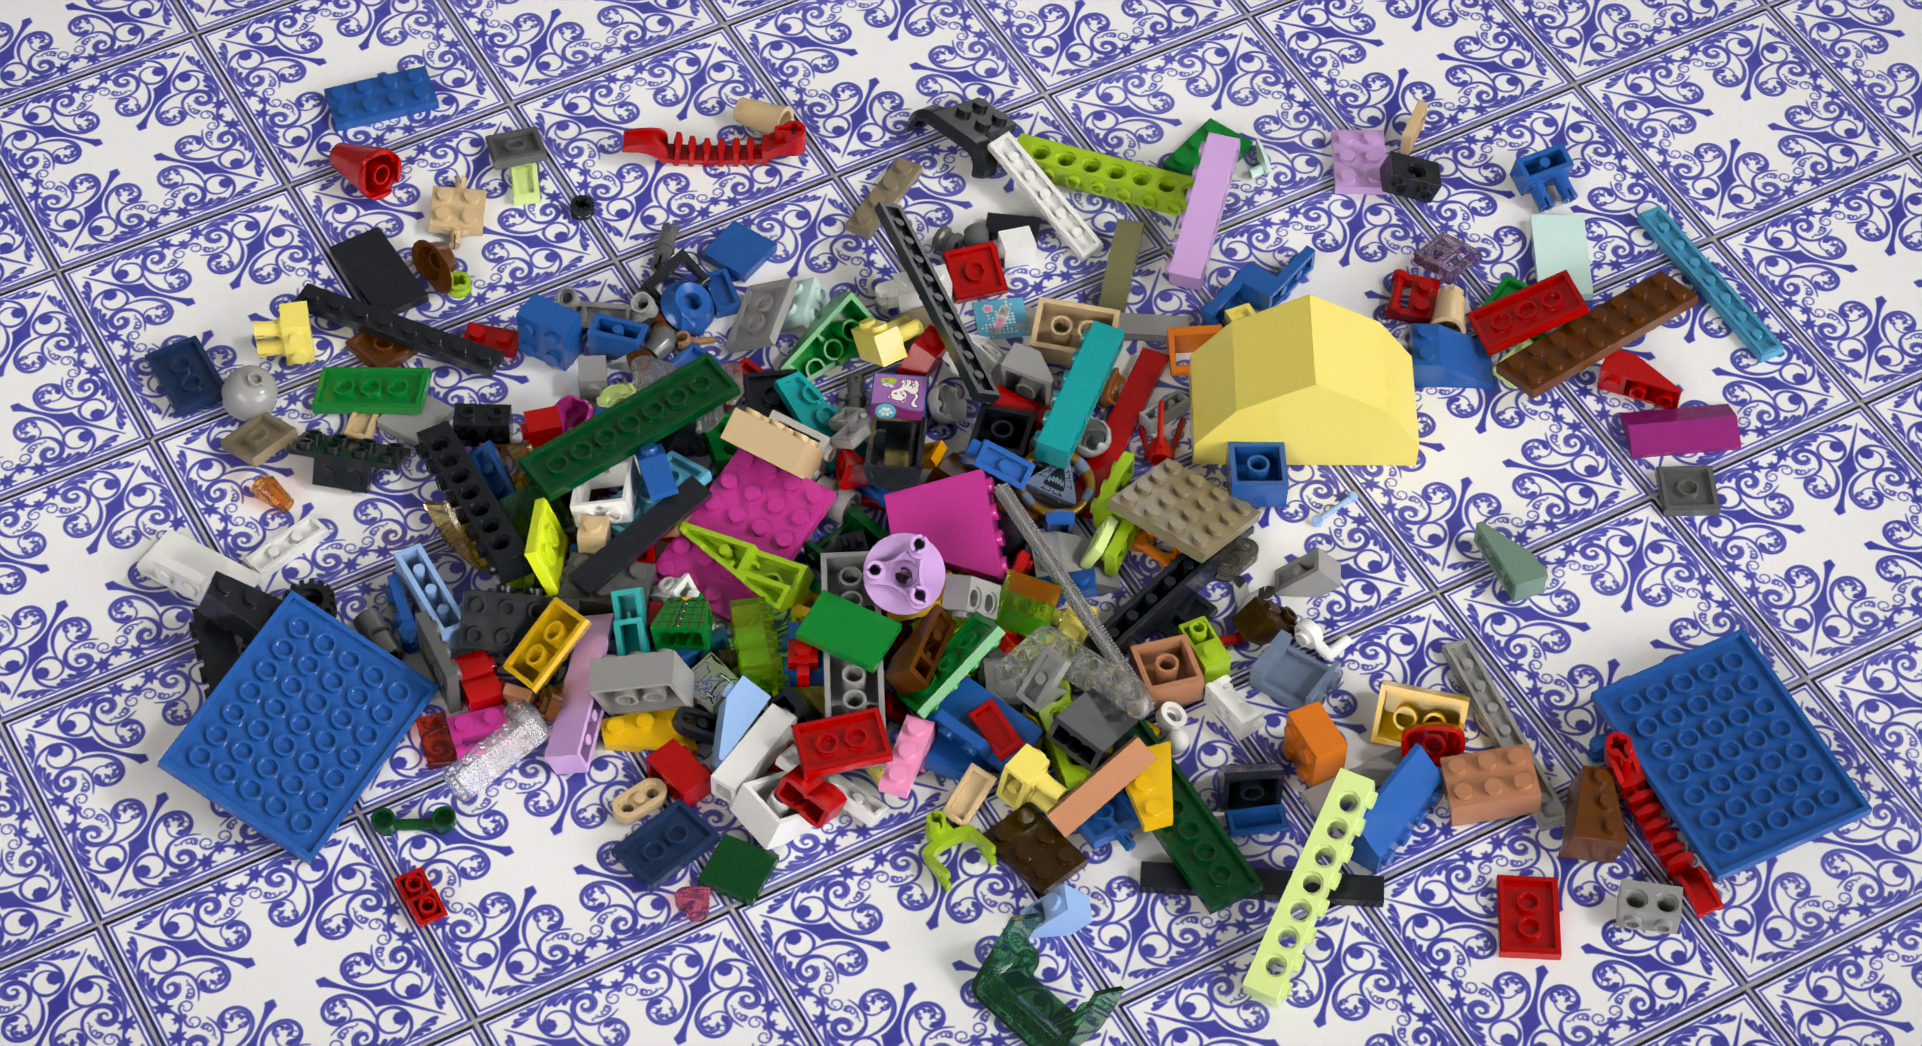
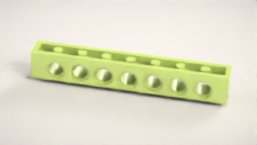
(1346, 788)

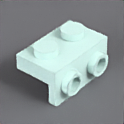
(806, 303)

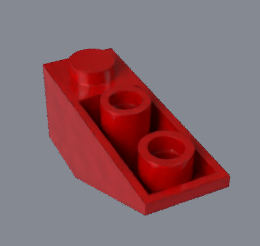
(1634, 378)

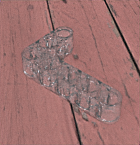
(1085, 671)

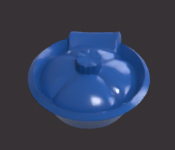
(687, 307)

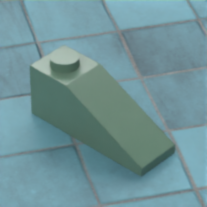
(1511, 563)

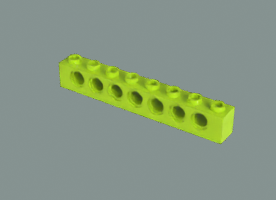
(1109, 175)

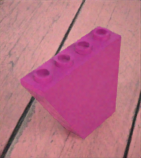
(957, 519)

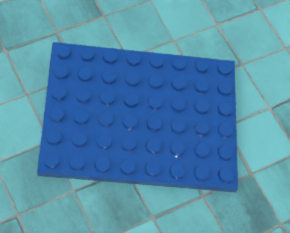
(299, 727)
(1731, 754)

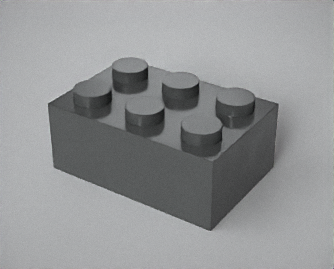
(635, 575)

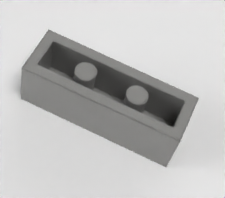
(1174, 406)

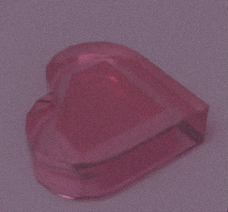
(694, 902)

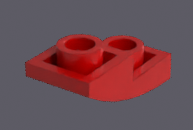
(420, 897)

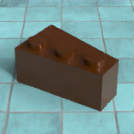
(1593, 818)

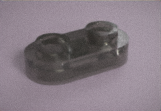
(1239, 555)

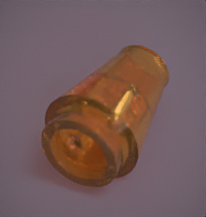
(272, 493)

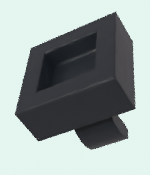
(852, 542)

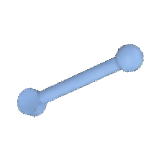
(1317, 520)

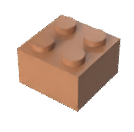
(1168, 670)

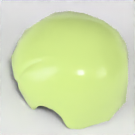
(614, 394)

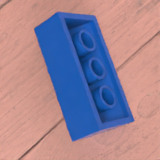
(1399, 807)

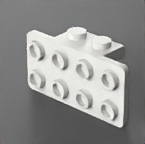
(189, 565)

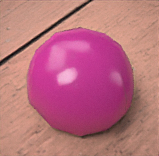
(573, 411)

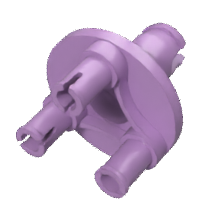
(919, 560)

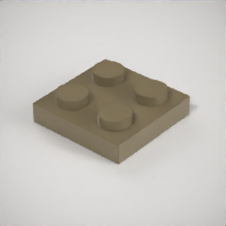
(259, 439)

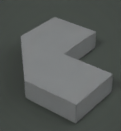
(852, 427)

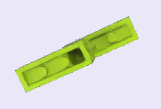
(1125, 531)

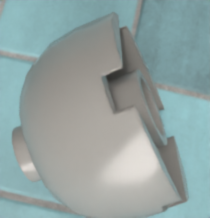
(249, 392)

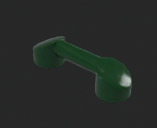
(385, 824)

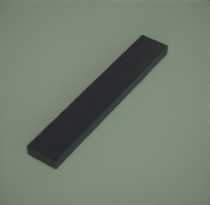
(639, 537)

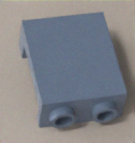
(1292, 674)

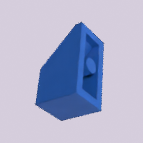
(614, 336)
(656, 471)

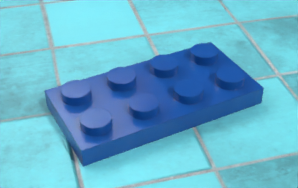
(381, 98)

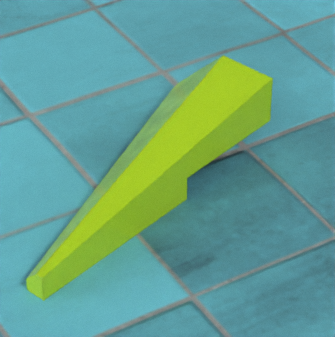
(768, 575)

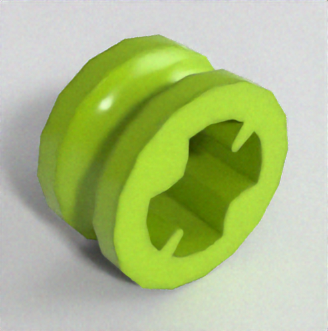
(460, 291)

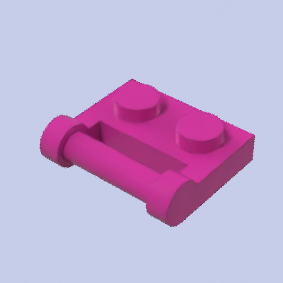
(474, 727)

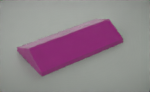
(1681, 431)

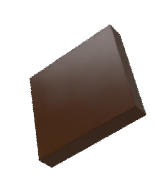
(378, 352)

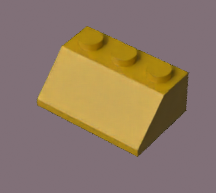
(547, 645)
(1409, 705)

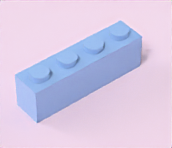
(429, 592)

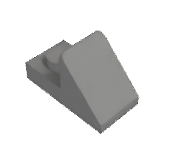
(1043, 680)

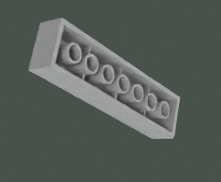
(845, 684)

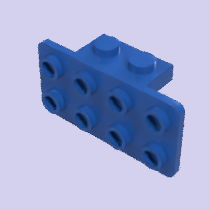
(954, 723)

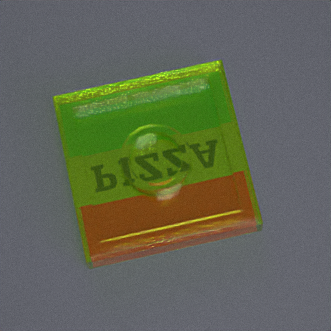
(1026, 603)

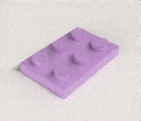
(1358, 161)

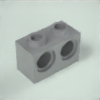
(970, 594)
(1650, 901)

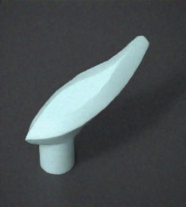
(1264, 165)

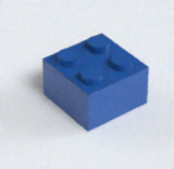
(550, 332)
(1257, 473)

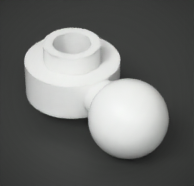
(1172, 718)

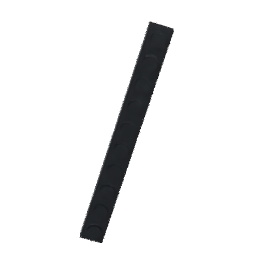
(937, 303)

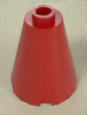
(367, 168)

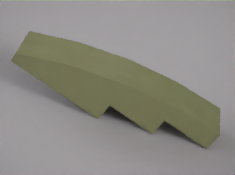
(1121, 265)

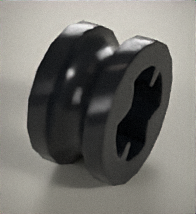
(582, 200)

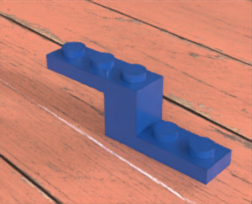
(1258, 287)

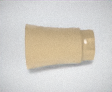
(761, 115)
(1450, 309)

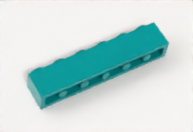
(1079, 394)

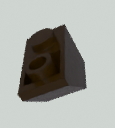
(1263, 620)

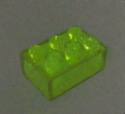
(756, 643)

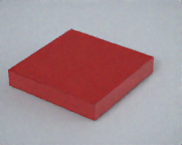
(975, 272)

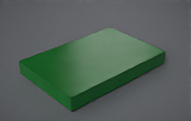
(848, 631)

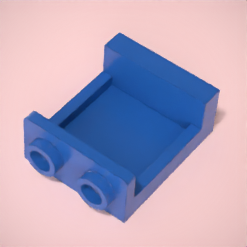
(998, 463)

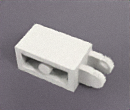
(902, 294)

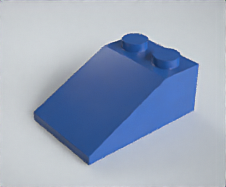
(1448, 358)

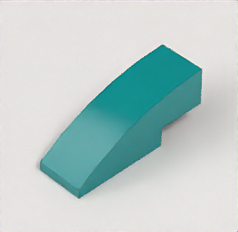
(630, 621)

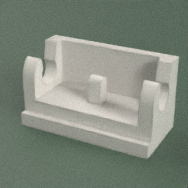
(1232, 708)

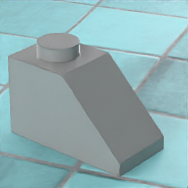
(1308, 576)

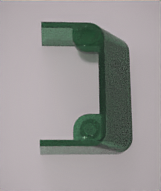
(1024, 1004)

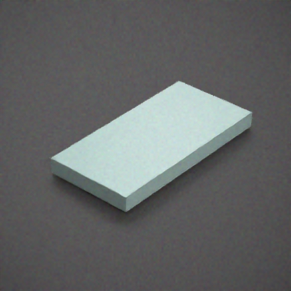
(1561, 245)

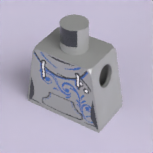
(709, 683)

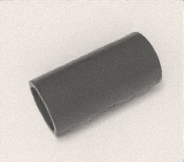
(374, 628)

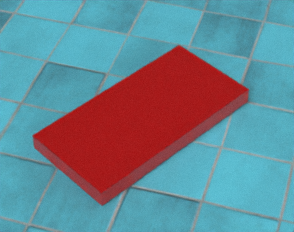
(1527, 313)

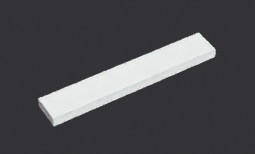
(1045, 196)

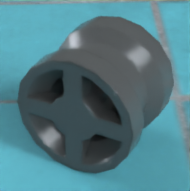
(947, 240)

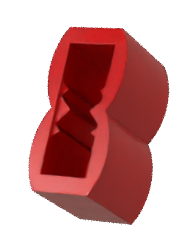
(479, 681)
(813, 798)

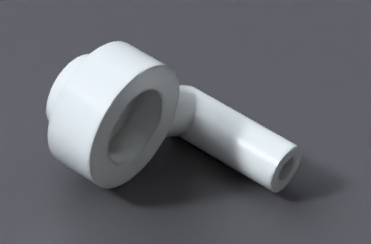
(1310, 636)

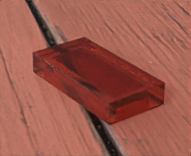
(436, 740)

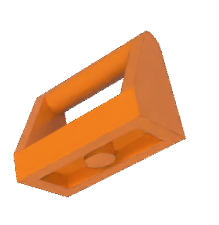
(1186, 340)

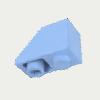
(1062, 912)

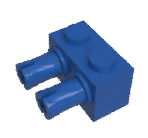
(1544, 169)

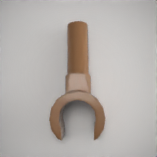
(684, 340)

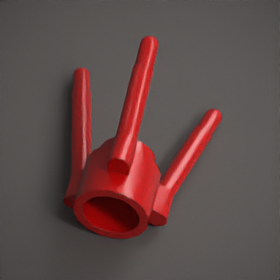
(1159, 447)

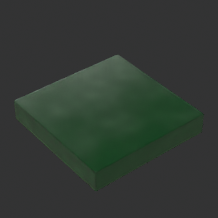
(738, 869)

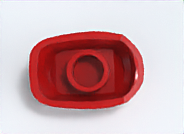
(1436, 738)

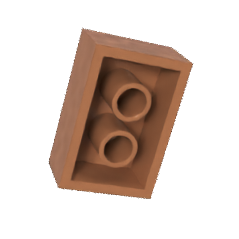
(1490, 784)

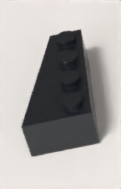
(237, 606)

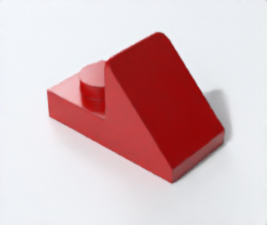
(850, 469)

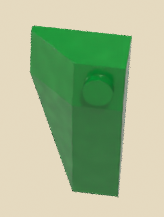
(828, 338)

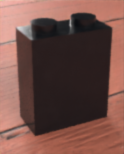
(1091, 729)

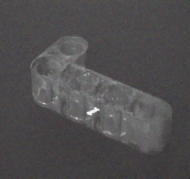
(498, 751)

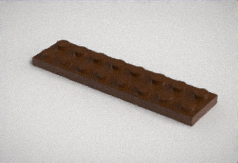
(1596, 334)

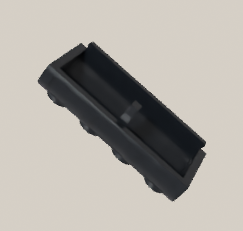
(895, 452)

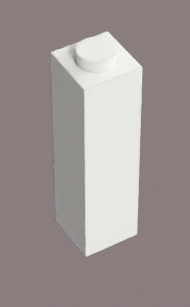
(754, 752)

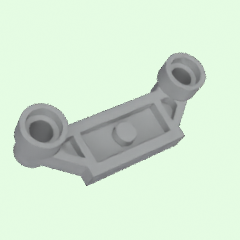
(639, 310)

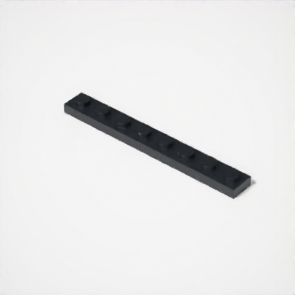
(401, 330)

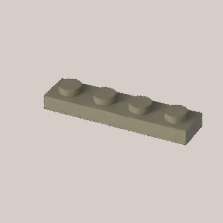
(889, 190)

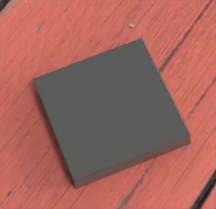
(516, 148)
(1687, 491)

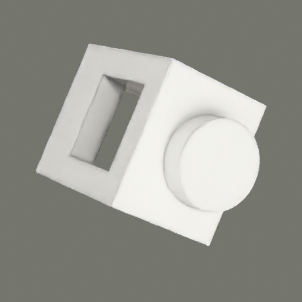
(672, 587)

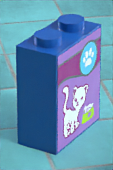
(898, 396)

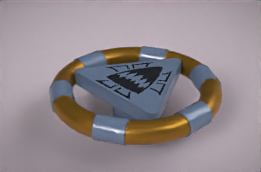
(1059, 486)

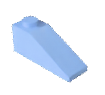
(735, 715)

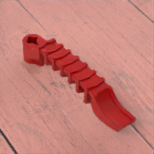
(784, 141)
(1672, 855)

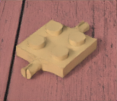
(457, 211)

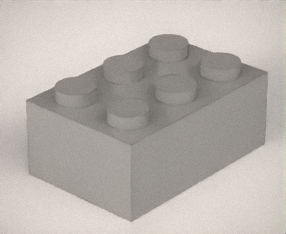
(641, 682)

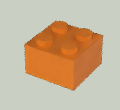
(1313, 744)

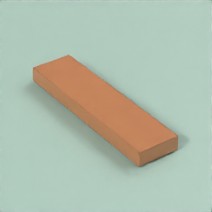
(1100, 786)

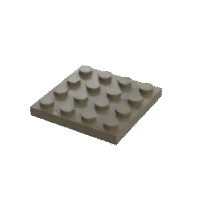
(1184, 510)

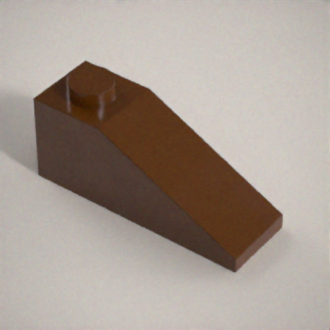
(921, 652)

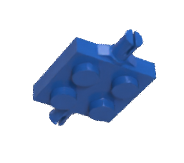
(1111, 823)

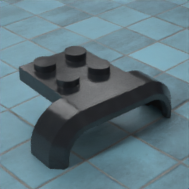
(970, 127)

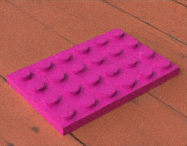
(755, 505)

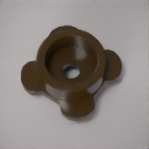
(728, 657)

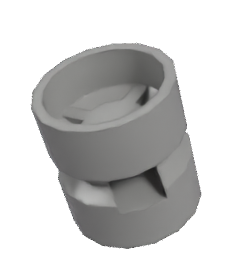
(844, 500)

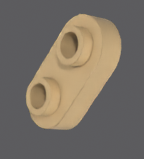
(638, 801)

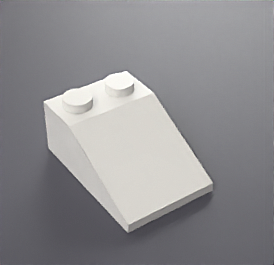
(766, 814)

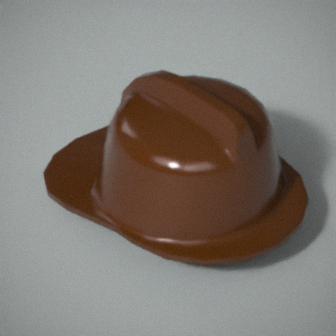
(435, 263)

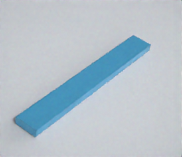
(1710, 284)

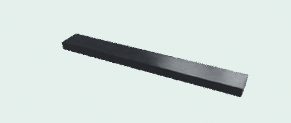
(1351, 891)

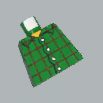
(683, 623)

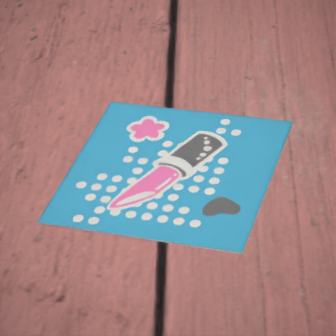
(1000, 318)

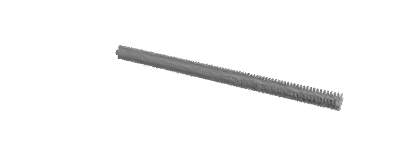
(1060, 578)

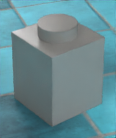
(592, 376)

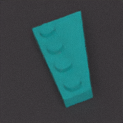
(810, 409)

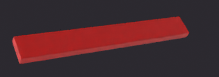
(1125, 417)

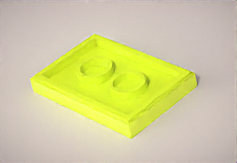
(546, 546)

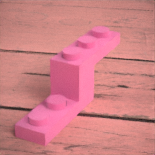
(908, 756)

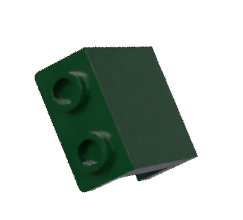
(856, 521)

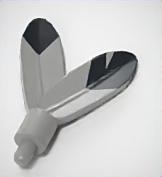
(1242, 596)

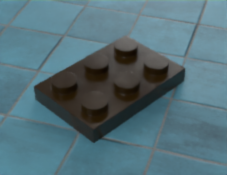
(1035, 850)

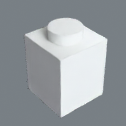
(1016, 247)

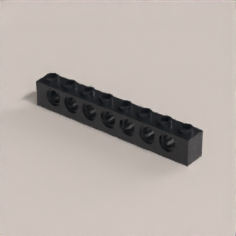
(473, 503)

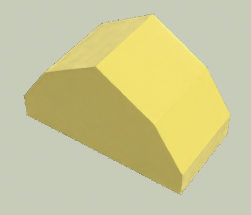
(1309, 379)

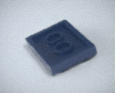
(186, 375)
(665, 845)

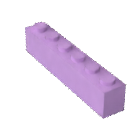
(1204, 211)
(580, 715)

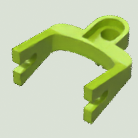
(943, 836)

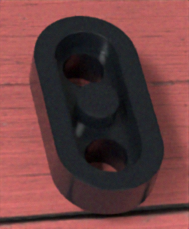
(695, 724)

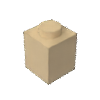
(593, 533)

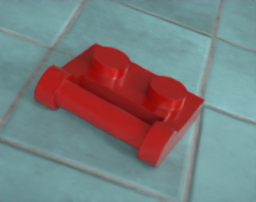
(1421, 299)

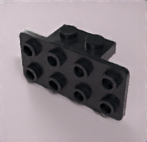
(345, 461)
(502, 616)

